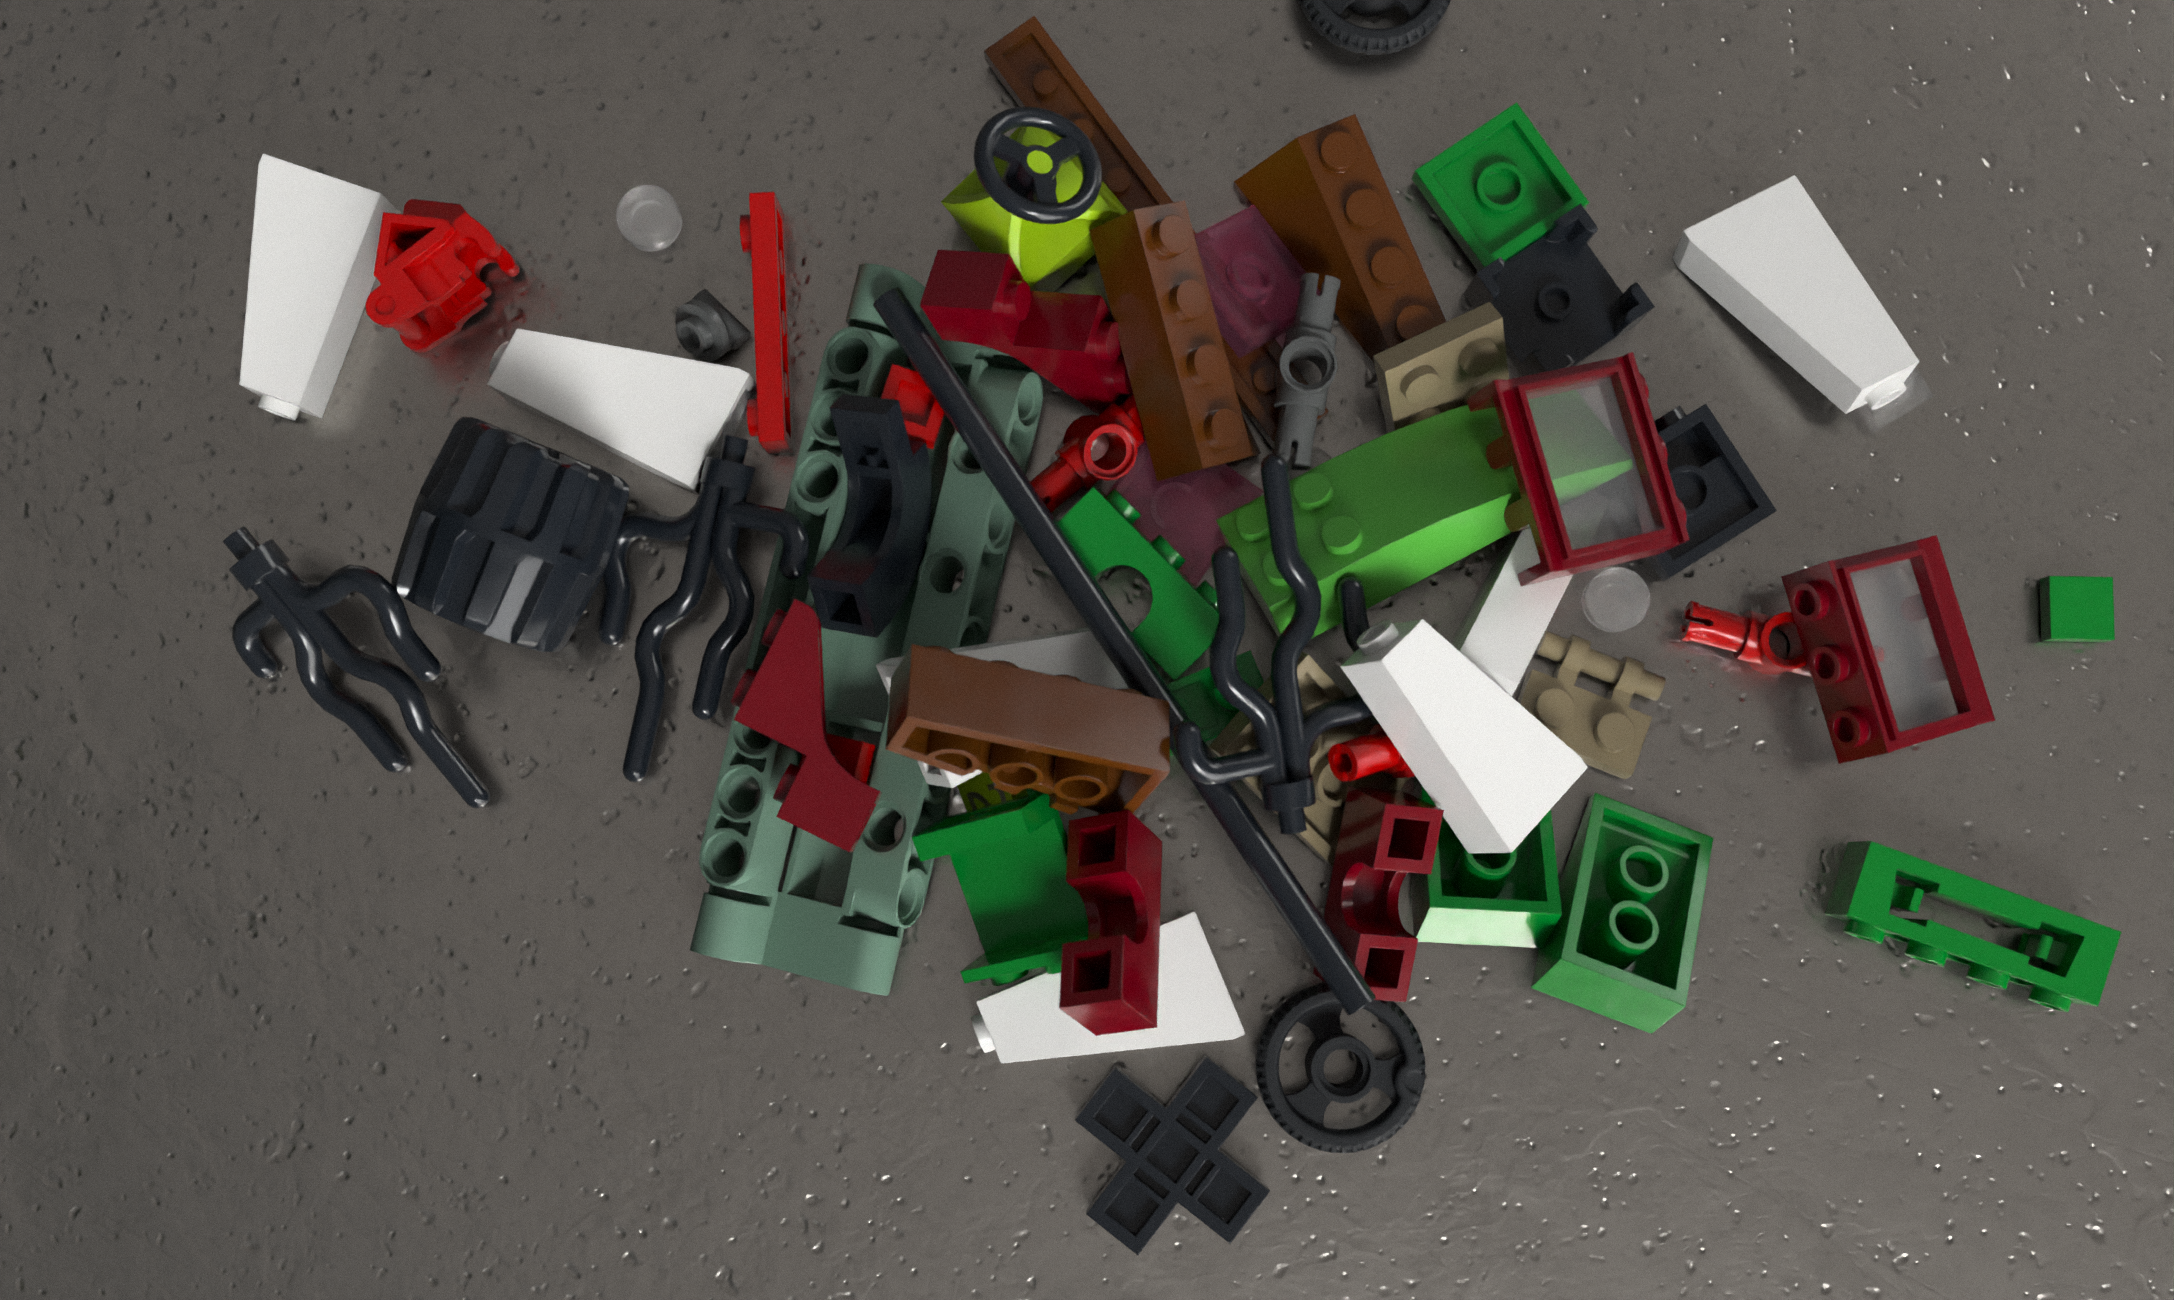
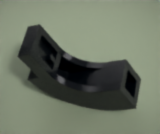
(885, 520)

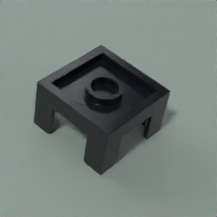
(1558, 298)

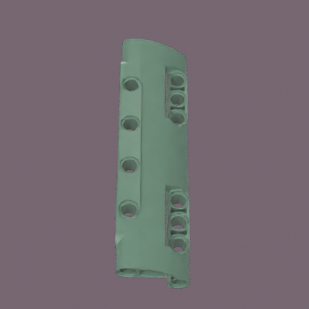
(841, 908)

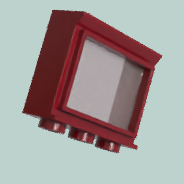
(1584, 467)
(1887, 649)

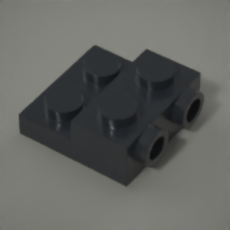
(1712, 484)

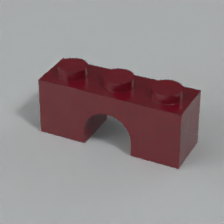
(1377, 846)
(1114, 974)

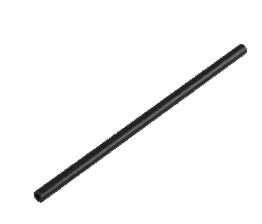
(1119, 643)

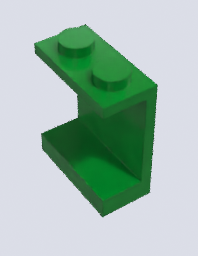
(1014, 884)

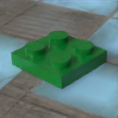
(1498, 188)

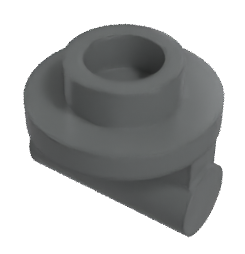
(708, 327)

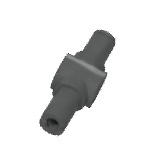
(1310, 341)

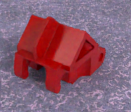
(432, 271)

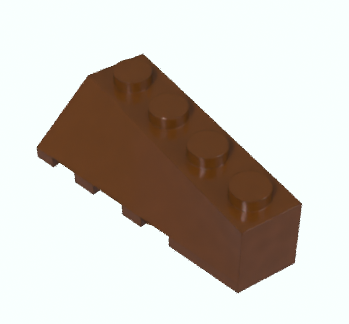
(1342, 222)
(1171, 341)
(1029, 729)

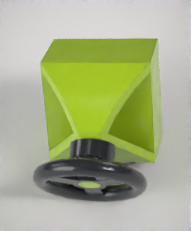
(1034, 195)

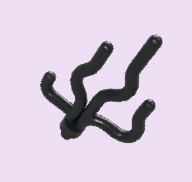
(712, 533)
(302, 614)
(1285, 735)

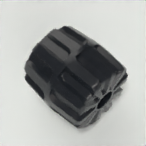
(509, 536)

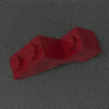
(1056, 334)
(789, 706)

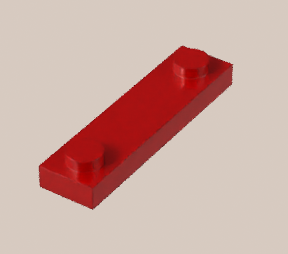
(763, 236)

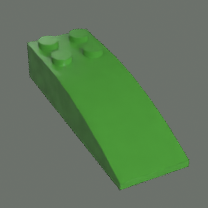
(1382, 514)

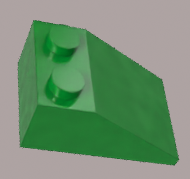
(1488, 895)
(1627, 916)

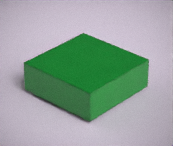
(2077, 609)

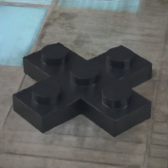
(1172, 1155)

